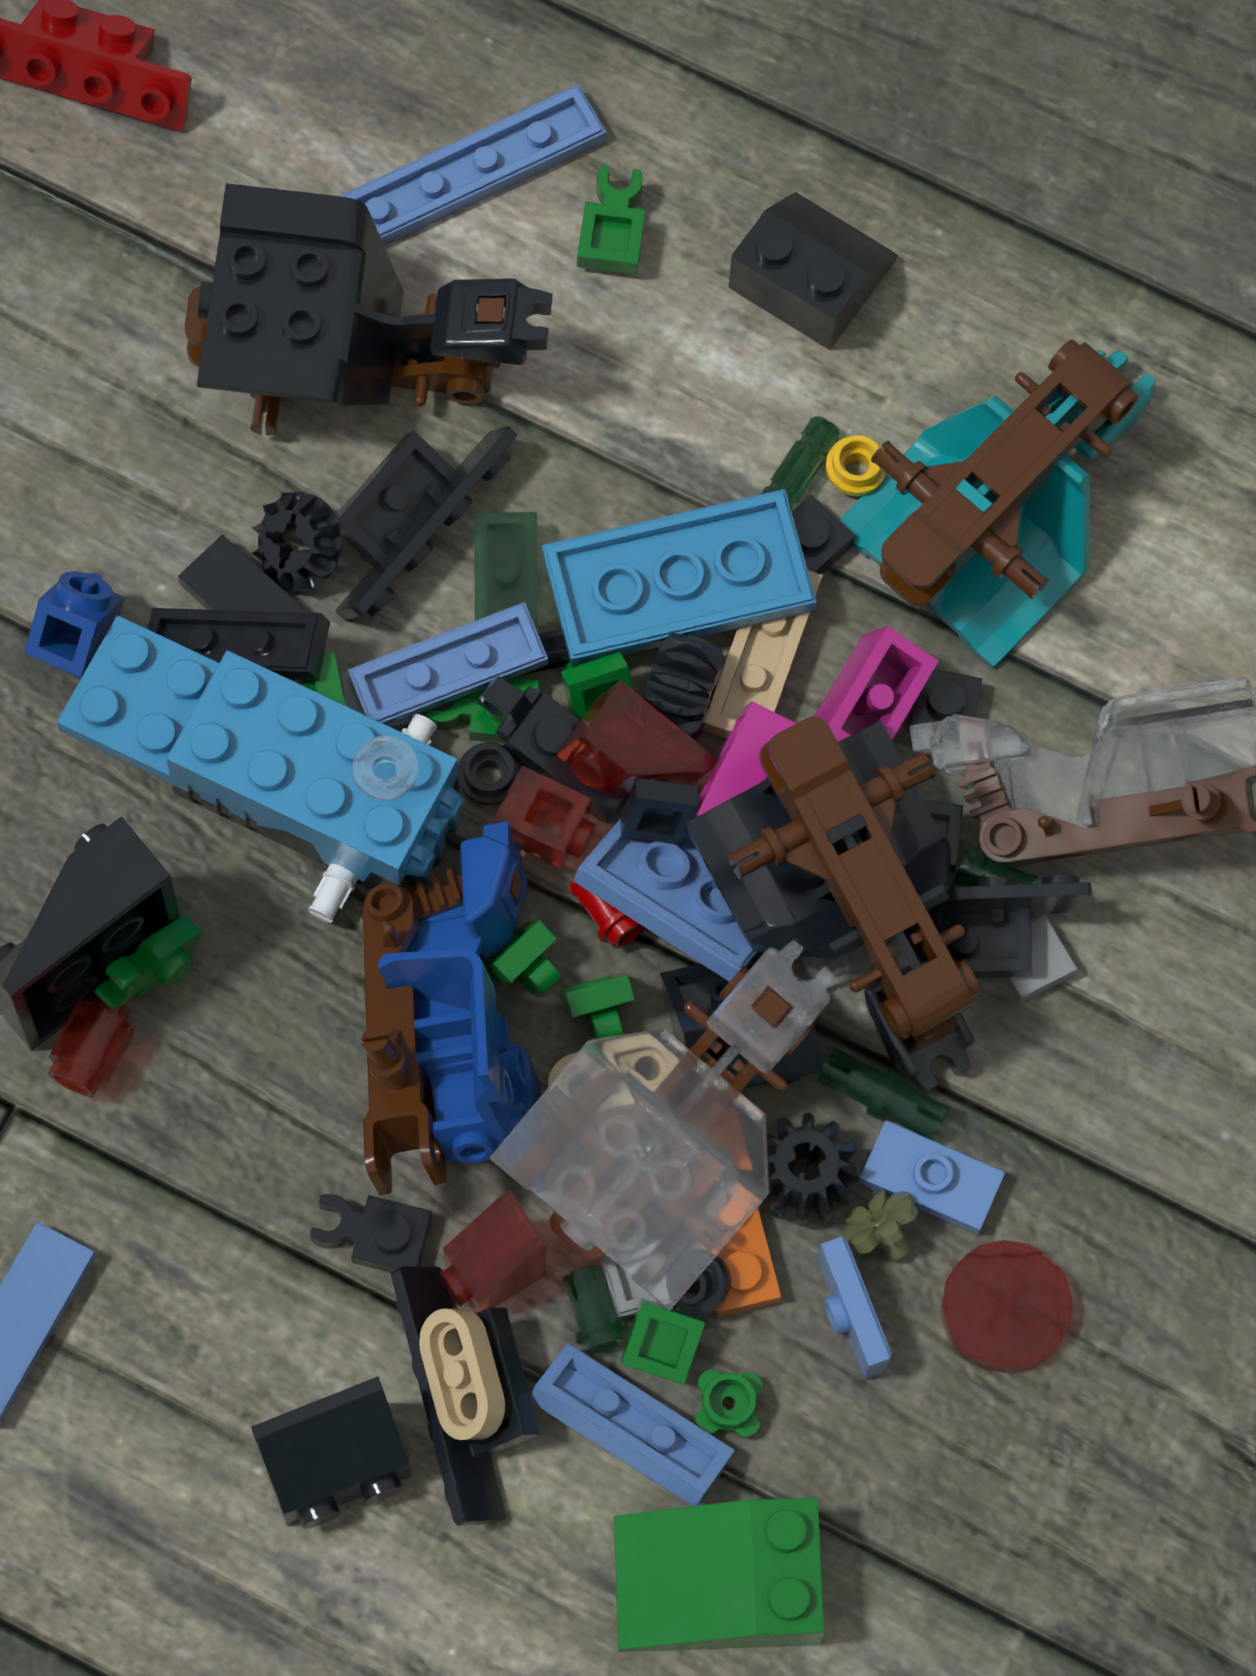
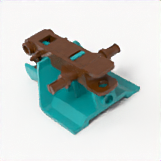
(990, 510)

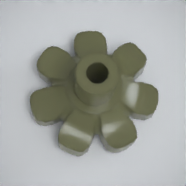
(881, 1224)

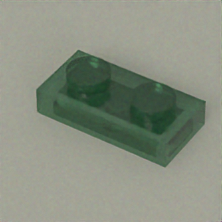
(505, 562)

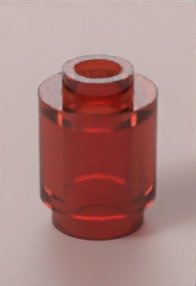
(90, 1047)

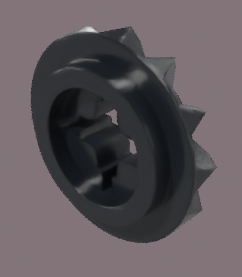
(315, 525)

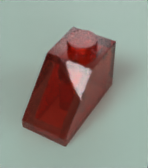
(630, 740)
(494, 1256)

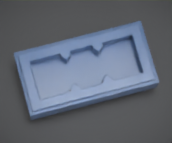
(936, 1177)
(851, 1308)

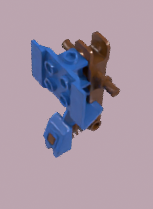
(432, 1036)

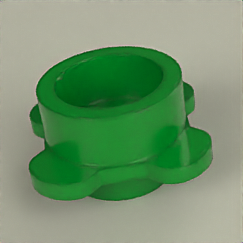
(740, 1388)

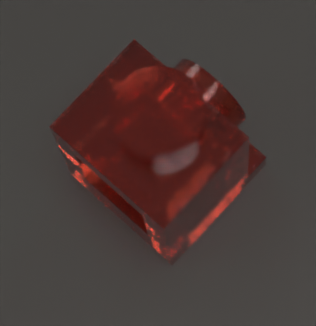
(541, 799)

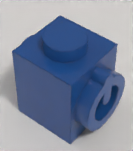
(73, 621)

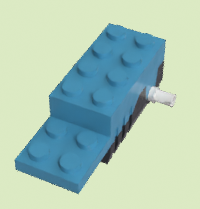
(267, 758)

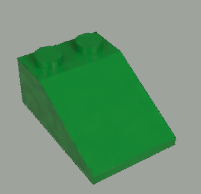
(720, 1576)

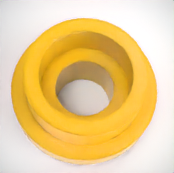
(848, 450)

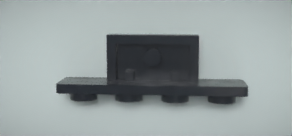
(403, 508)
(1000, 920)
(467, 1464)

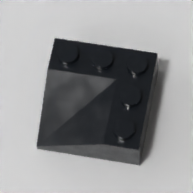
(96, 912)

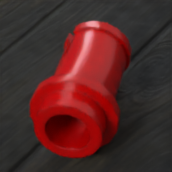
(612, 924)

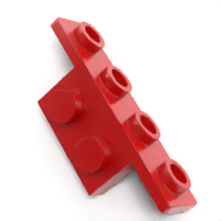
(93, 62)

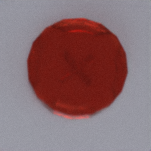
(1006, 1306)

